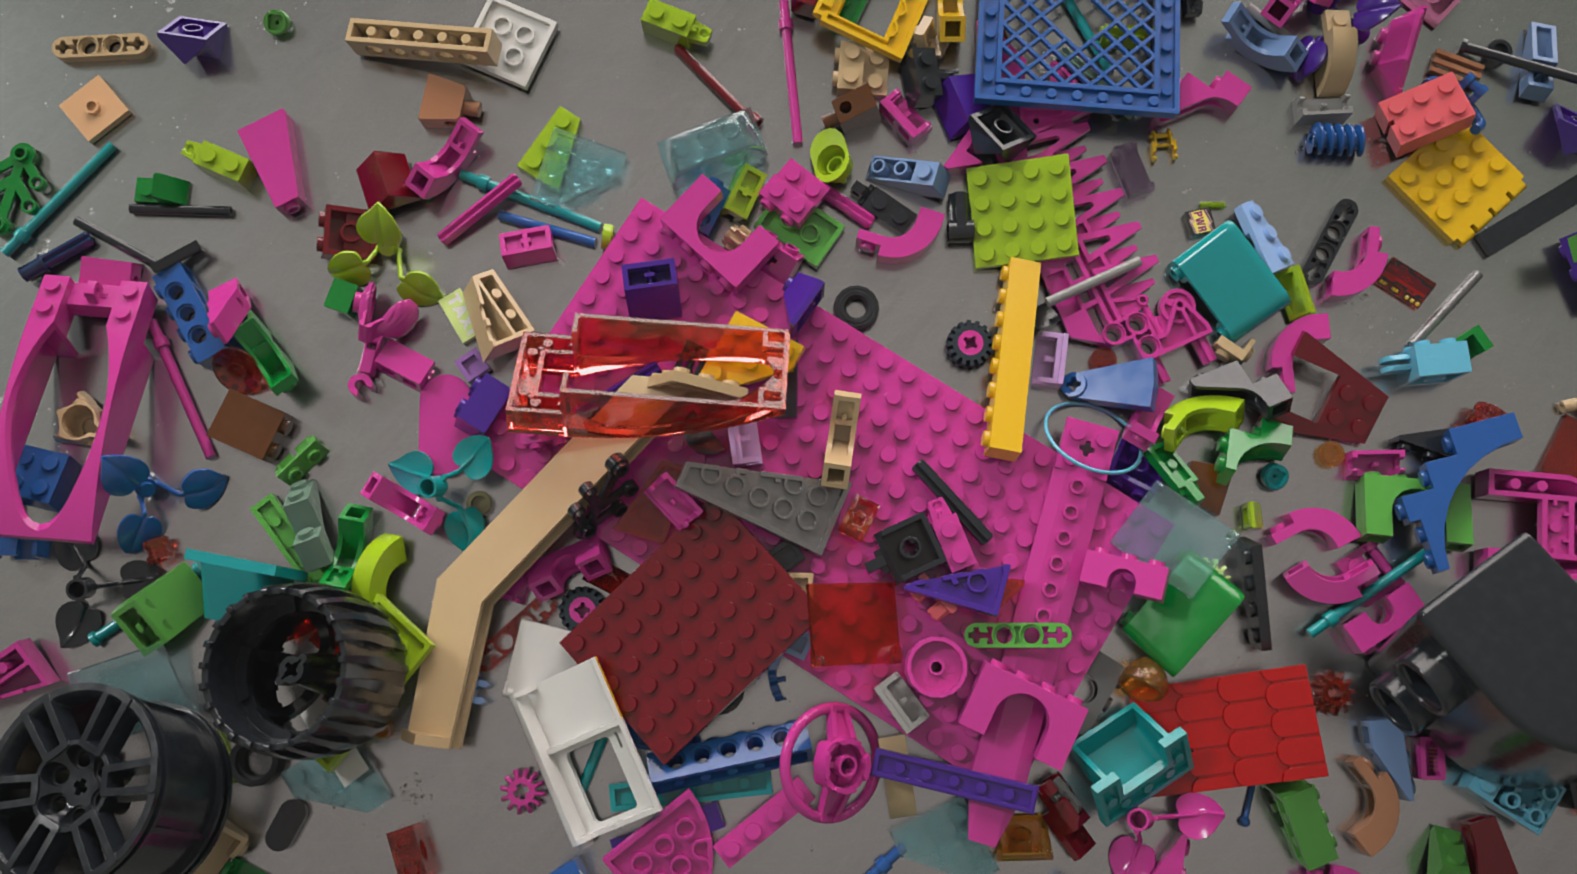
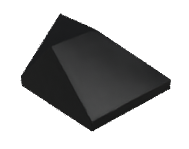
(999, 132)

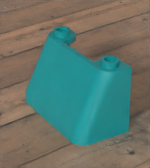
(1231, 281)

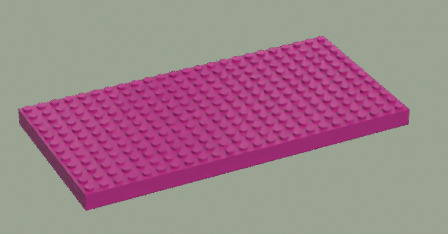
(900, 421)

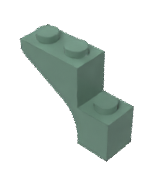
(305, 515)

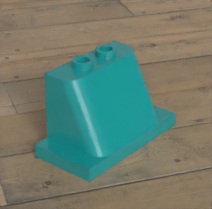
(230, 577)
(1130, 760)

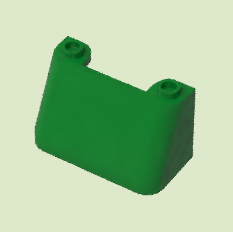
(1181, 625)

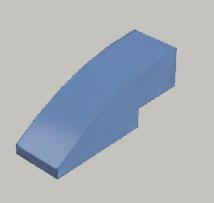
(1542, 48)

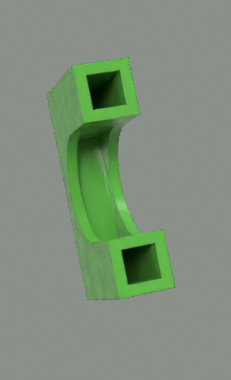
(1375, 501)

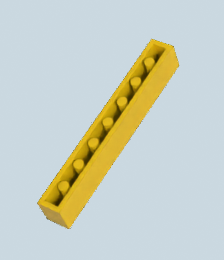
(1012, 360)

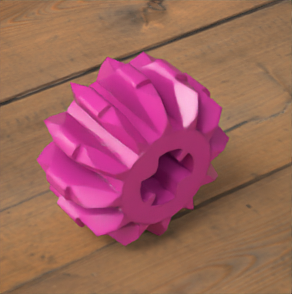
(515, 785)

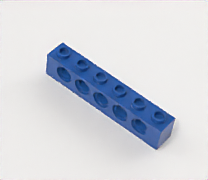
(719, 767)

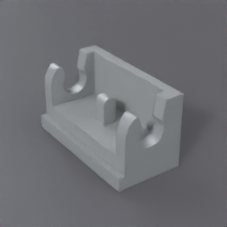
(1321, 110)
(901, 702)

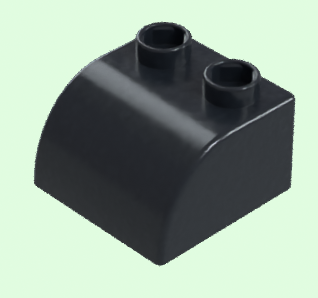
(1492, 670)

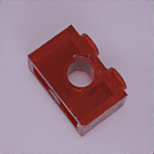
(410, 850)

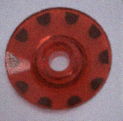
(236, 370)

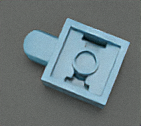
(1429, 362)

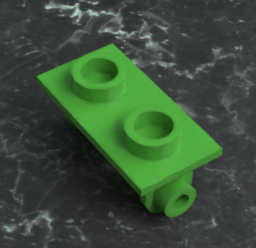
(294, 468)

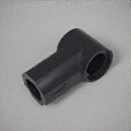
(960, 226)

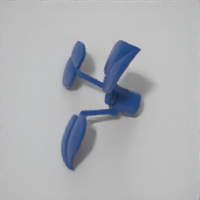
(127, 474)

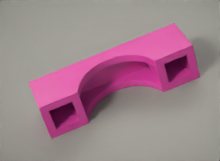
(760, 824)

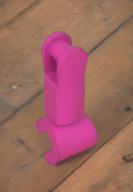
(366, 369)

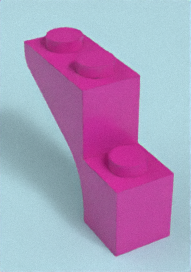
(1223, 93)

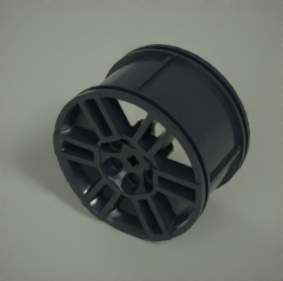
(68, 785)

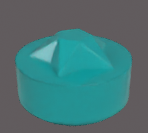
(1274, 476)

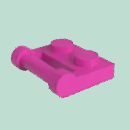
(1355, 558)

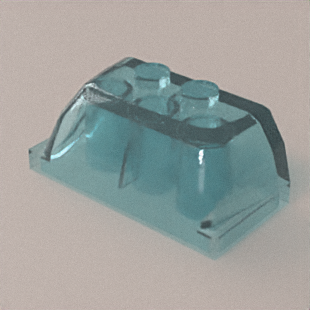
(712, 148)

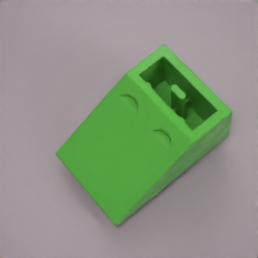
(161, 608)

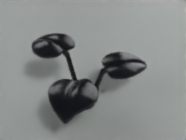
(74, 618)

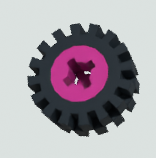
(963, 352)
(575, 599)

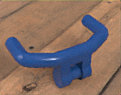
(1479, 90)

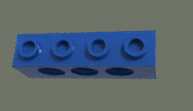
(168, 285)

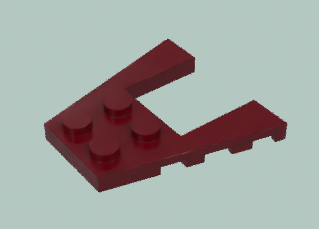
(1350, 405)

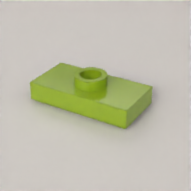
(1300, 298)

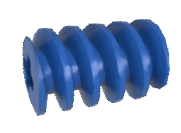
(1337, 137)

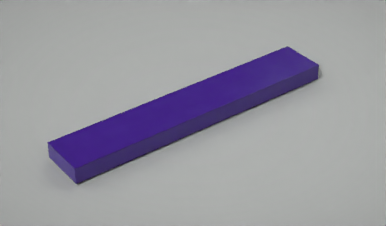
(955, 780)

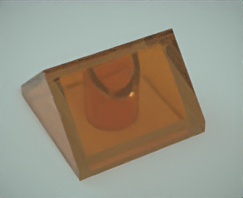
(1024, 839)

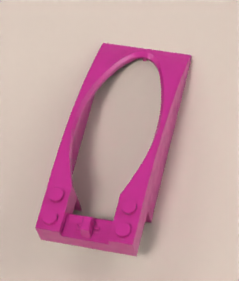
(45, 338)

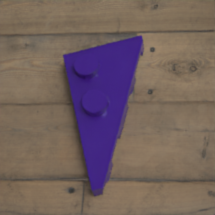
(974, 590)

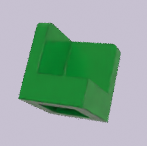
(342, 297)
(1477, 341)

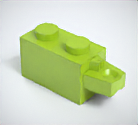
(674, 25)
(221, 163)

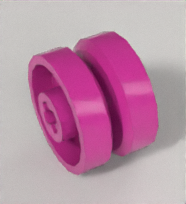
(950, 659)

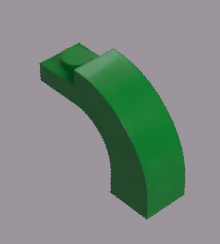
(354, 535)

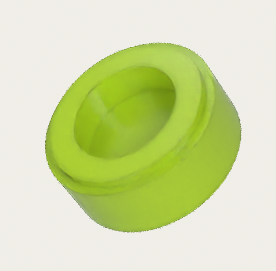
(607, 235)

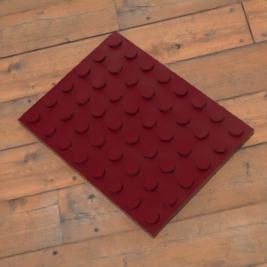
(692, 629)

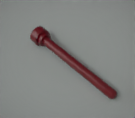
(712, 82)

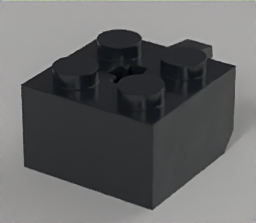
(902, 565)

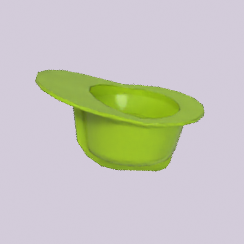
(831, 157)

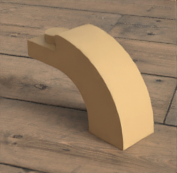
(1342, 42)

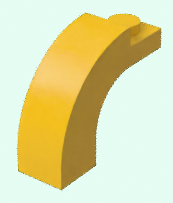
(950, 21)

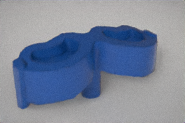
(774, 686)

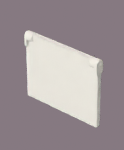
(536, 656)

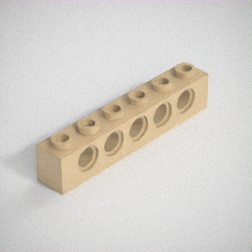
(424, 42)

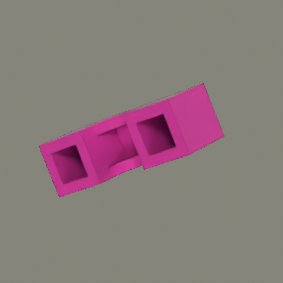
(1101, 568)
(550, 572)
(1364, 635)

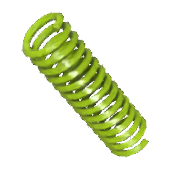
(1213, 204)

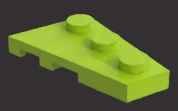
(534, 156)

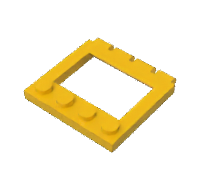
(896, 38)

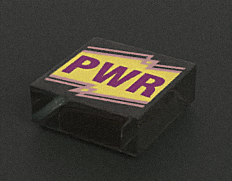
(1199, 222)

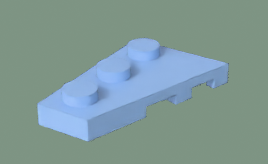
(1263, 236)

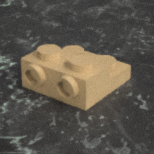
(860, 66)

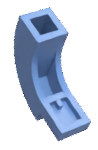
(1259, 45)

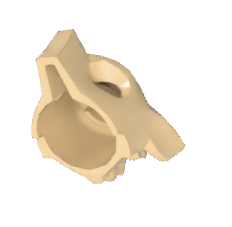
(79, 421)

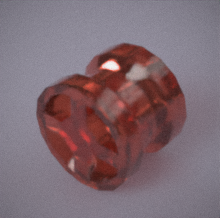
(158, 550)

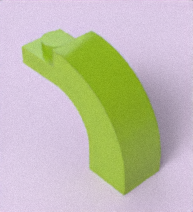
(1200, 414)

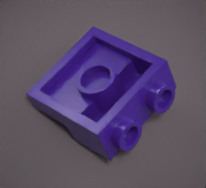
(1137, 481)

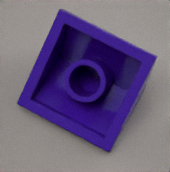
(958, 104)

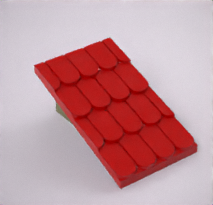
(1243, 729)

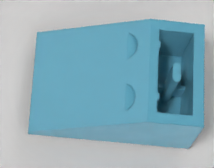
(1523, 806)

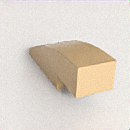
(899, 795)

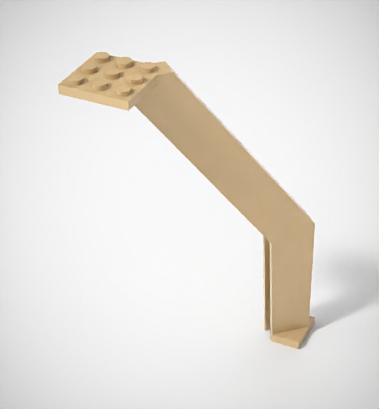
(506, 550)

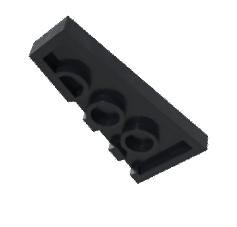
(1254, 588)

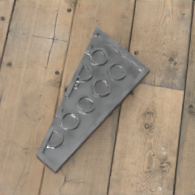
(775, 502)

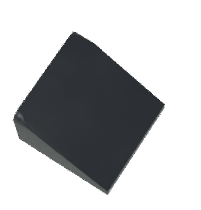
(1045, 318)

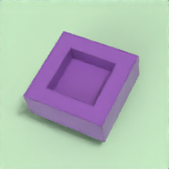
(472, 365)

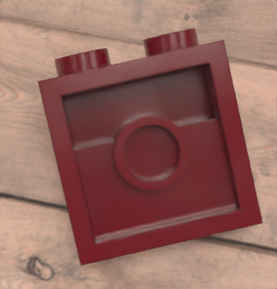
(341, 232)

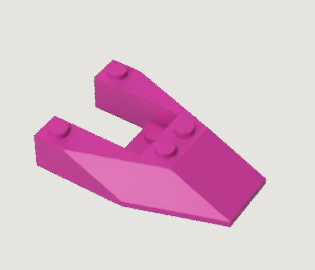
(1555, 509)

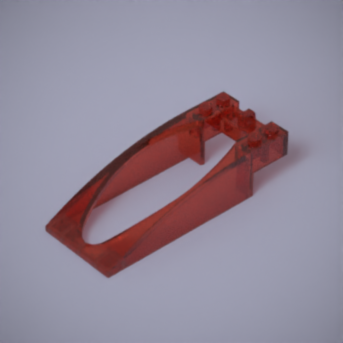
(619, 342)

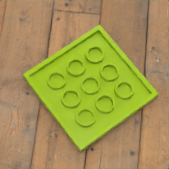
(1023, 211)

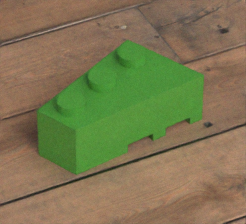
(1304, 822)

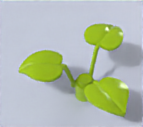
(381, 228)

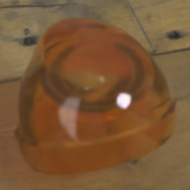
(1144, 680)

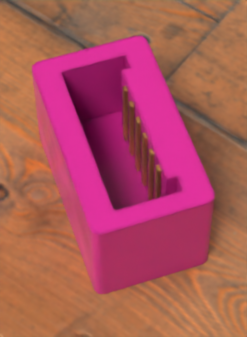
(1427, 759)

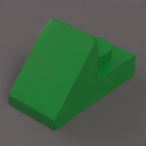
(162, 190)

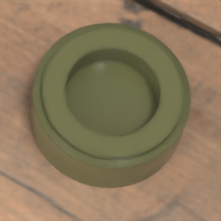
(481, 501)

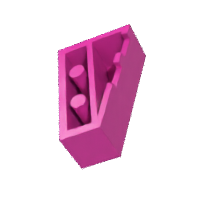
(24, 669)

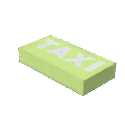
(458, 315)

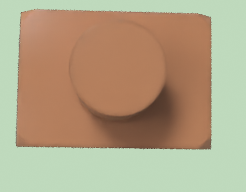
(446, 103)

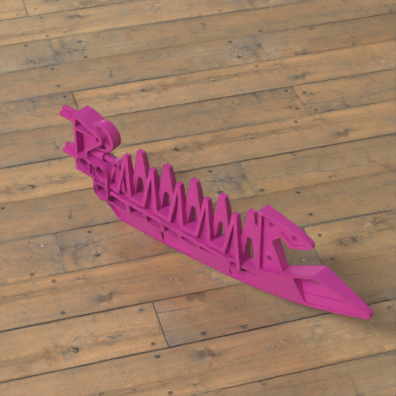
(1120, 303)

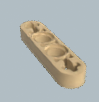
(102, 50)

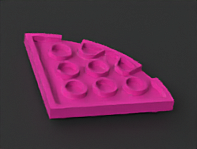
(668, 843)

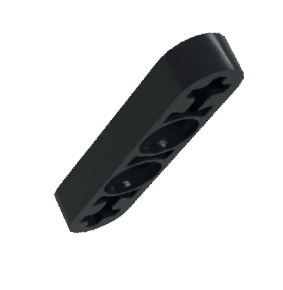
(1330, 244)

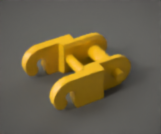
(1171, 144)

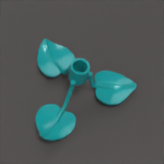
(474, 458)

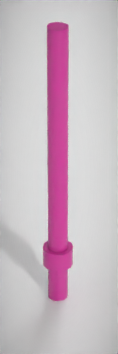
(786, 27)
(162, 346)

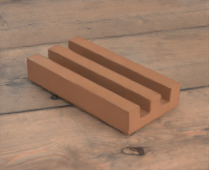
(1455, 64)

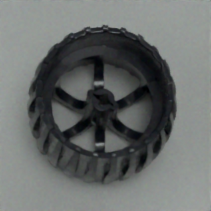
(249, 644)

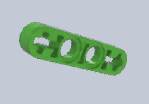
(1018, 640)

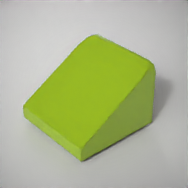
(1252, 516)

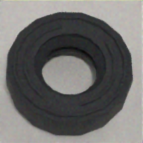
(860, 293)

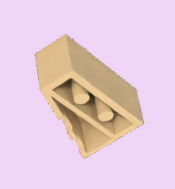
(494, 316)

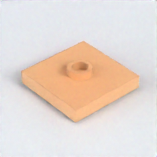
(95, 109)

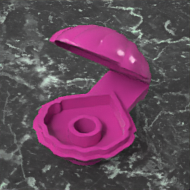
(394, 324)

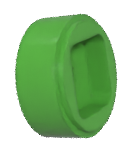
(277, 22)

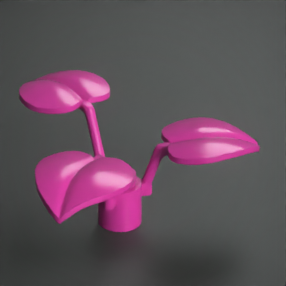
(1197, 820)

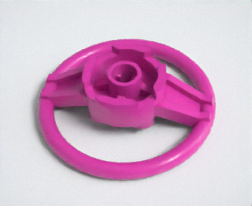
(840, 747)

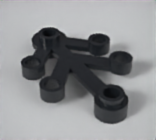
(586, 525)

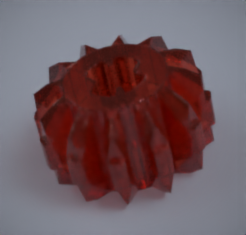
(1334, 682)

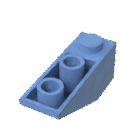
(910, 175)
(1388, 751)

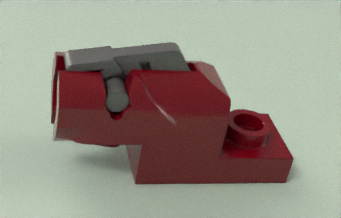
(1065, 815)

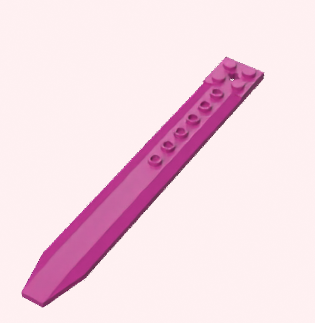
(1046, 597)

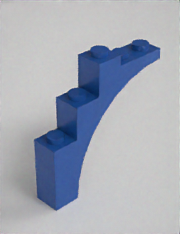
(1441, 477)

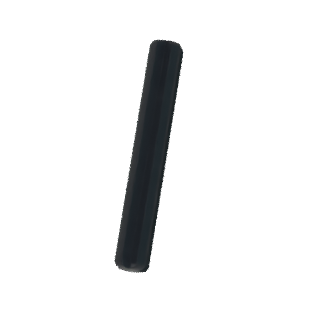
(941, 489)

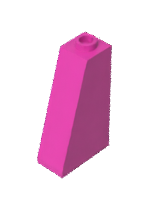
(276, 158)

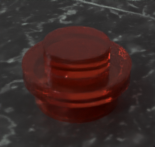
(1103, 357)

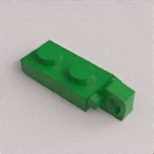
(1174, 472)

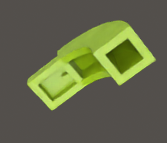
(376, 566)

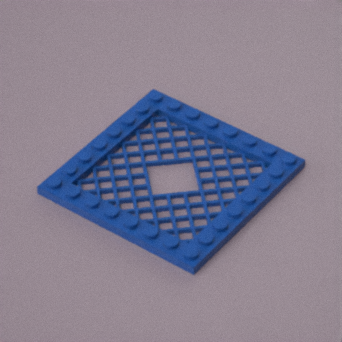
(1158, 102)

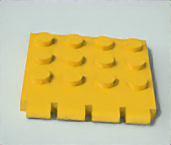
(1458, 184)

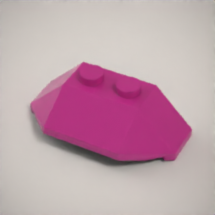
(1395, 52)

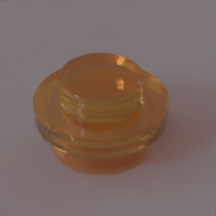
(1331, 454)

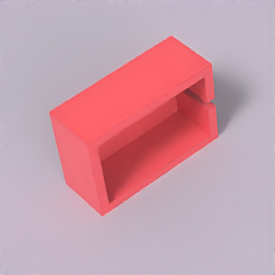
(1424, 114)

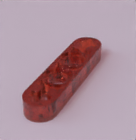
(512, 629)

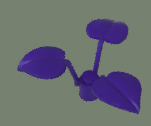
(1368, 15)

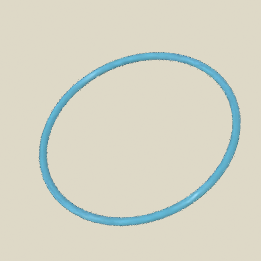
(1073, 460)

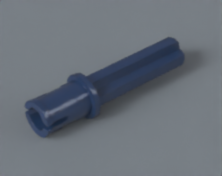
(55, 256)

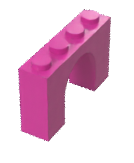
(732, 267)
(1063, 714)

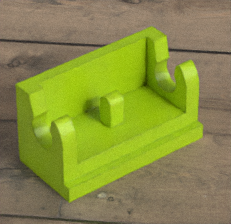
(743, 191)

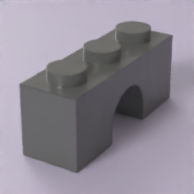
(1104, 676)

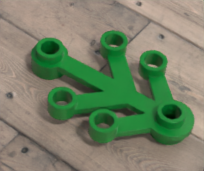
(14, 184)

